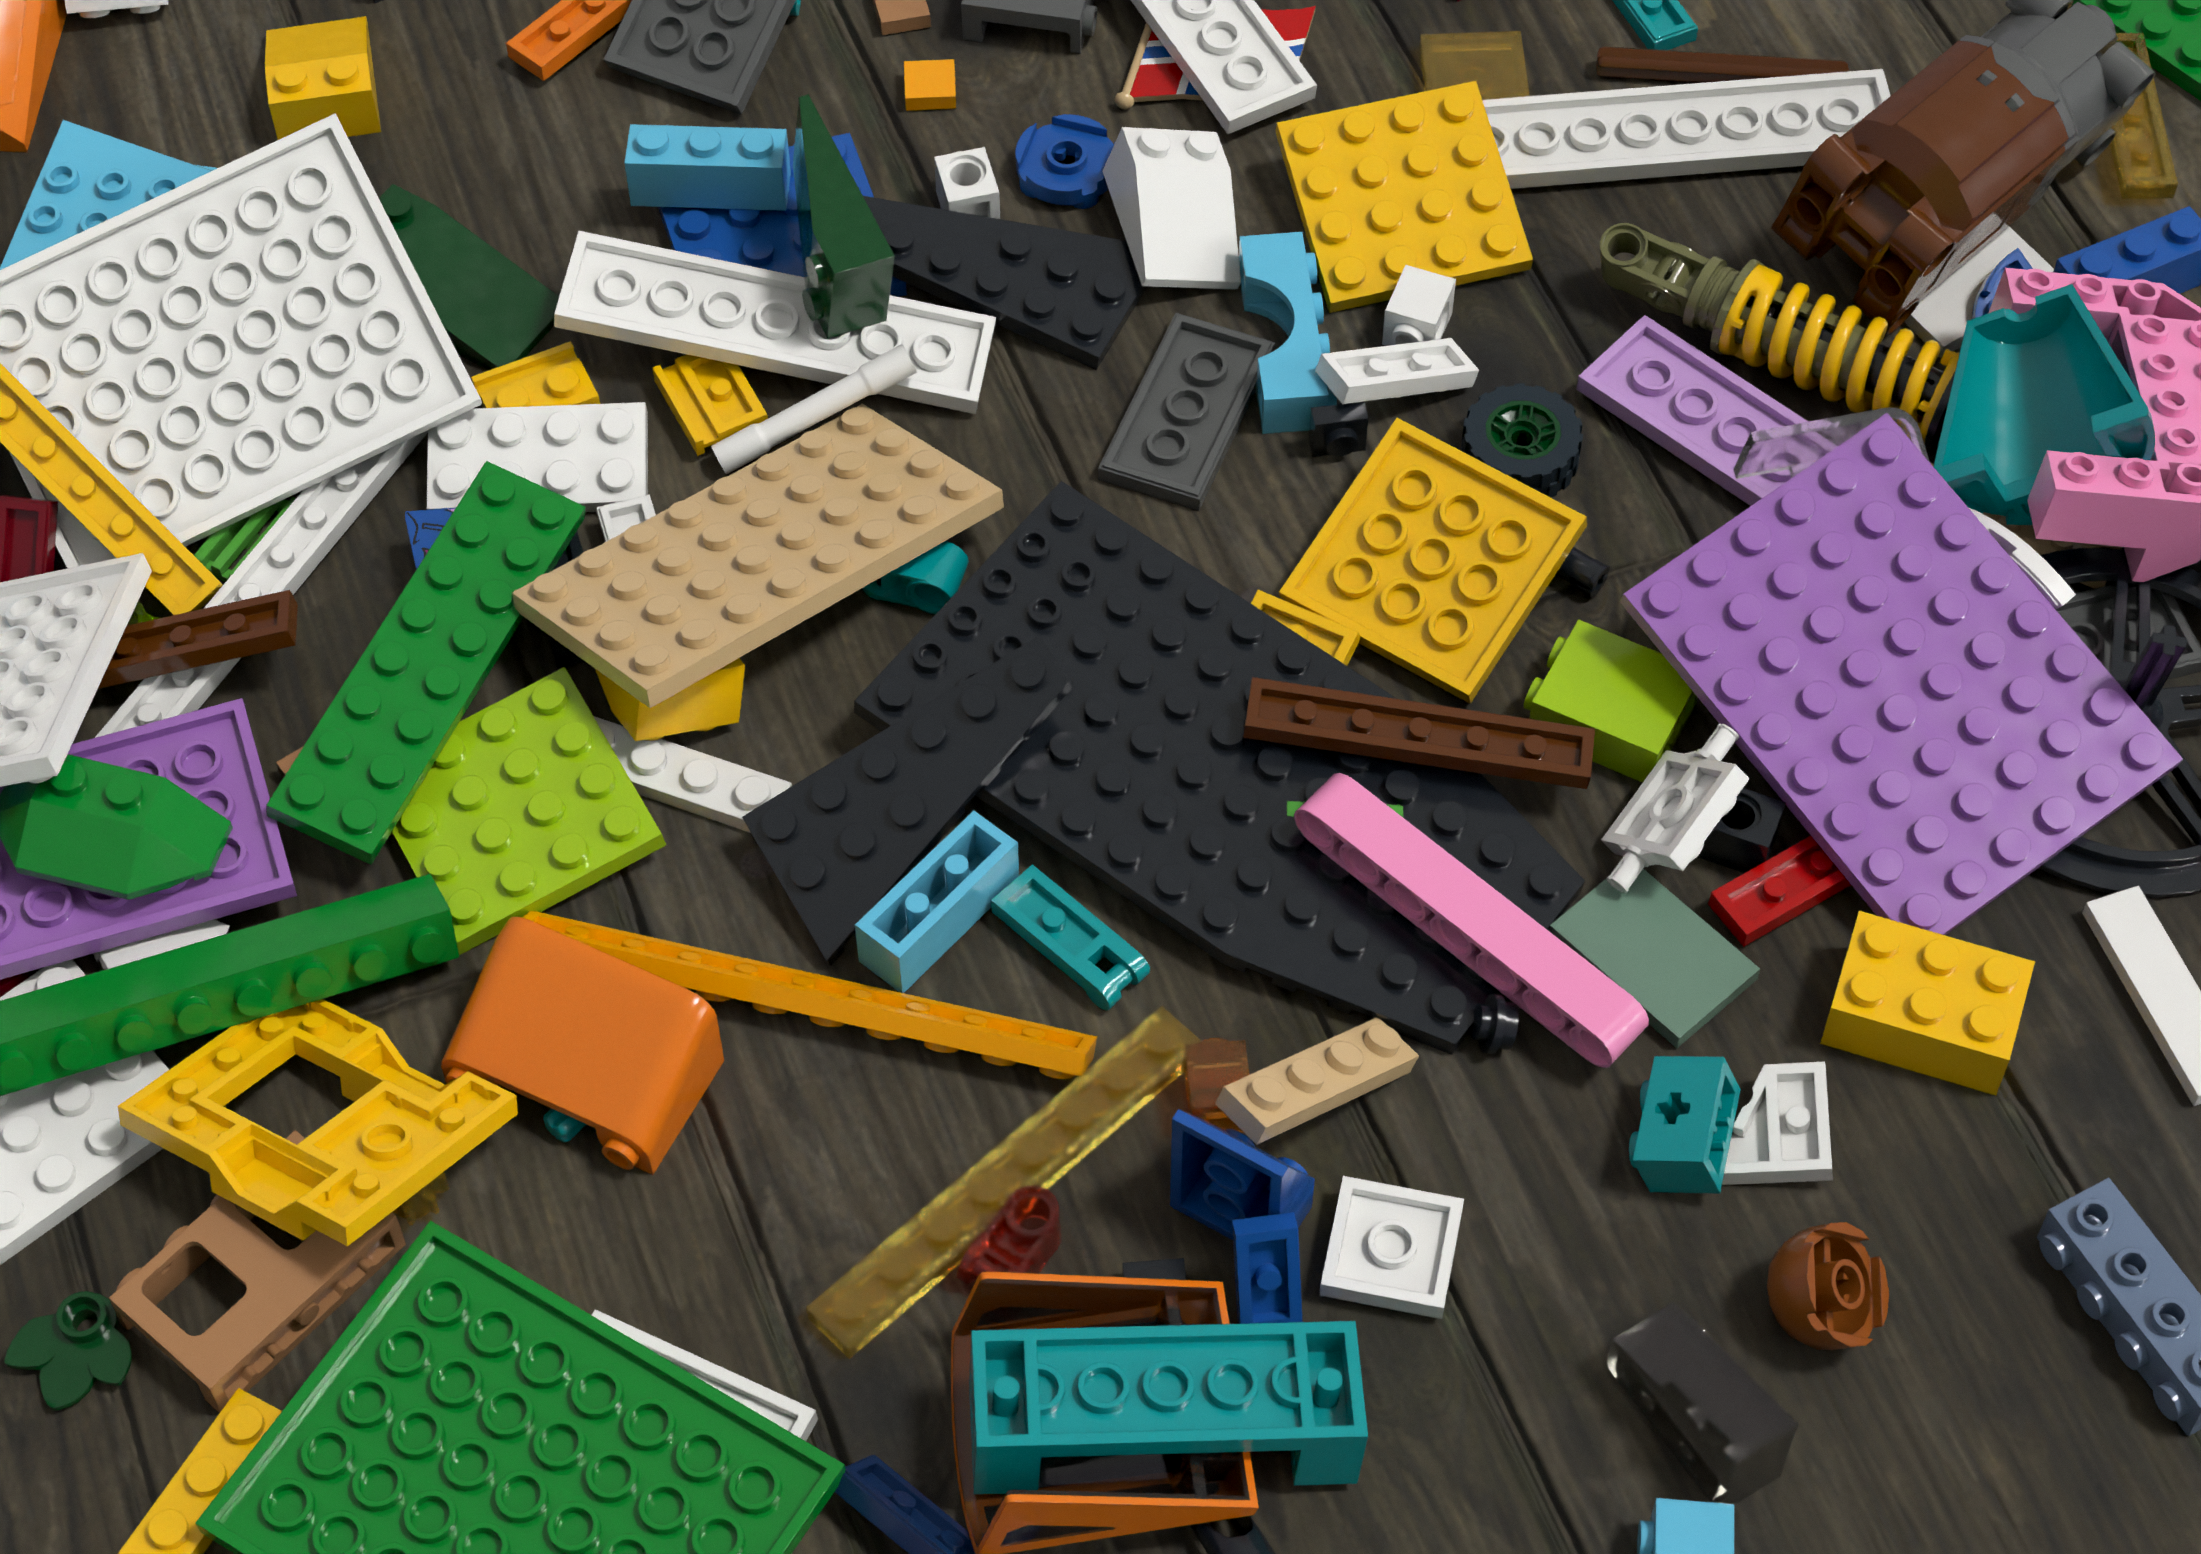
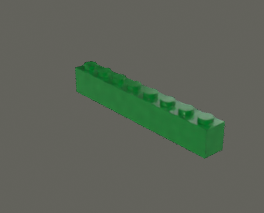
(222, 982)

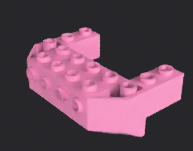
(2118, 500)

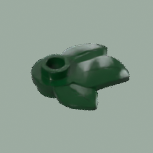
(72, 1358)

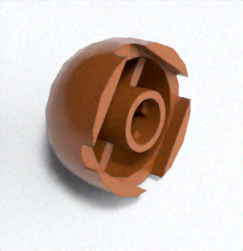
(1828, 1287)

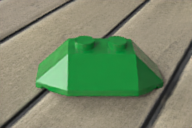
(110, 830)

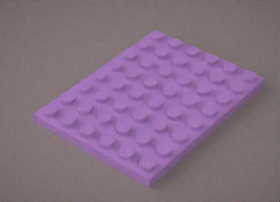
(1900, 682)

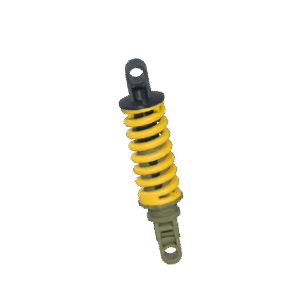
(1767, 325)

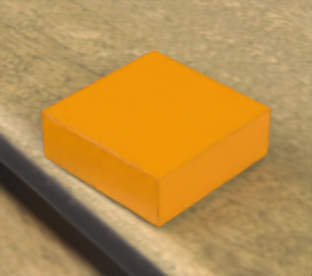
(930, 84)

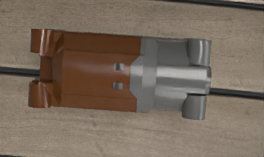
(1963, 150)

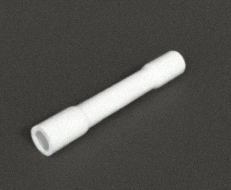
(761, 437)

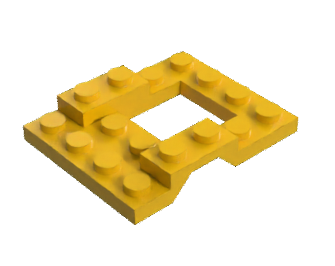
(353, 1166)

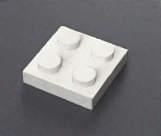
(1392, 1247)

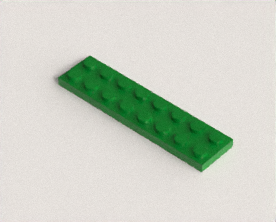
(424, 664)

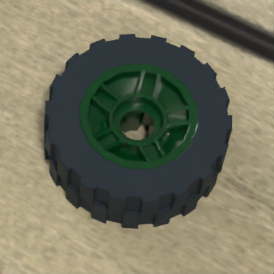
(1527, 418)

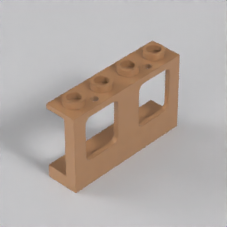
(283, 1298)

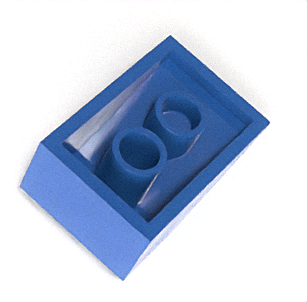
(1227, 1178)

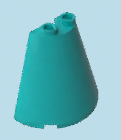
(2031, 389)

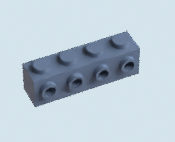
(2133, 1291)

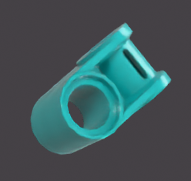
(925, 580)

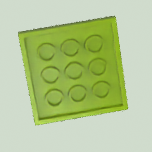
(523, 810)

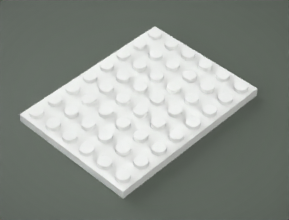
(232, 339)

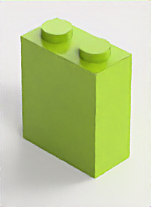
(1619, 691)

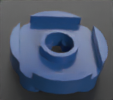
(1060, 183)

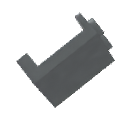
(1069, 16)

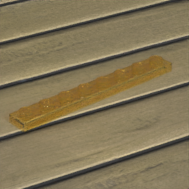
(1033, 1154)

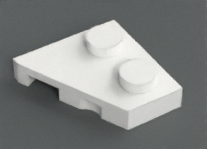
(1783, 1128)

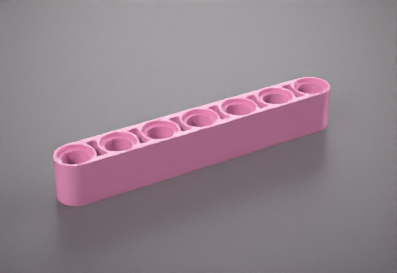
(1472, 920)

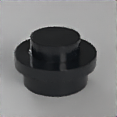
(1495, 1024)

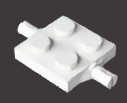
(1675, 809)

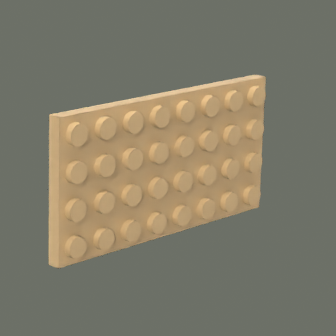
(756, 553)

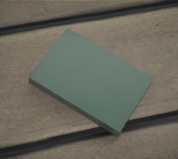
(1657, 954)

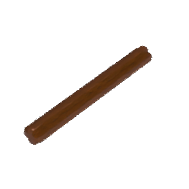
(1704, 66)

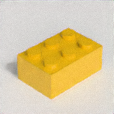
(1928, 1003)

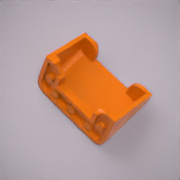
(588, 1040)

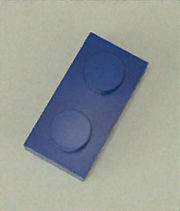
(1267, 1269)

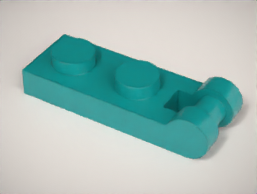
(1069, 936)

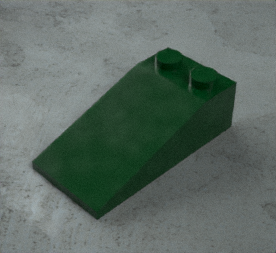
(841, 242)
(481, 296)

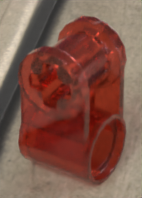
(1010, 1247)

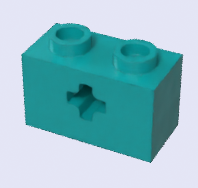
(1685, 1124)

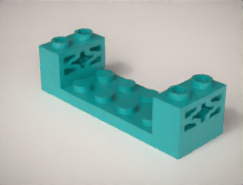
(1166, 1394)

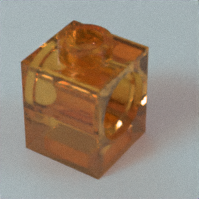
(1207, 1070)

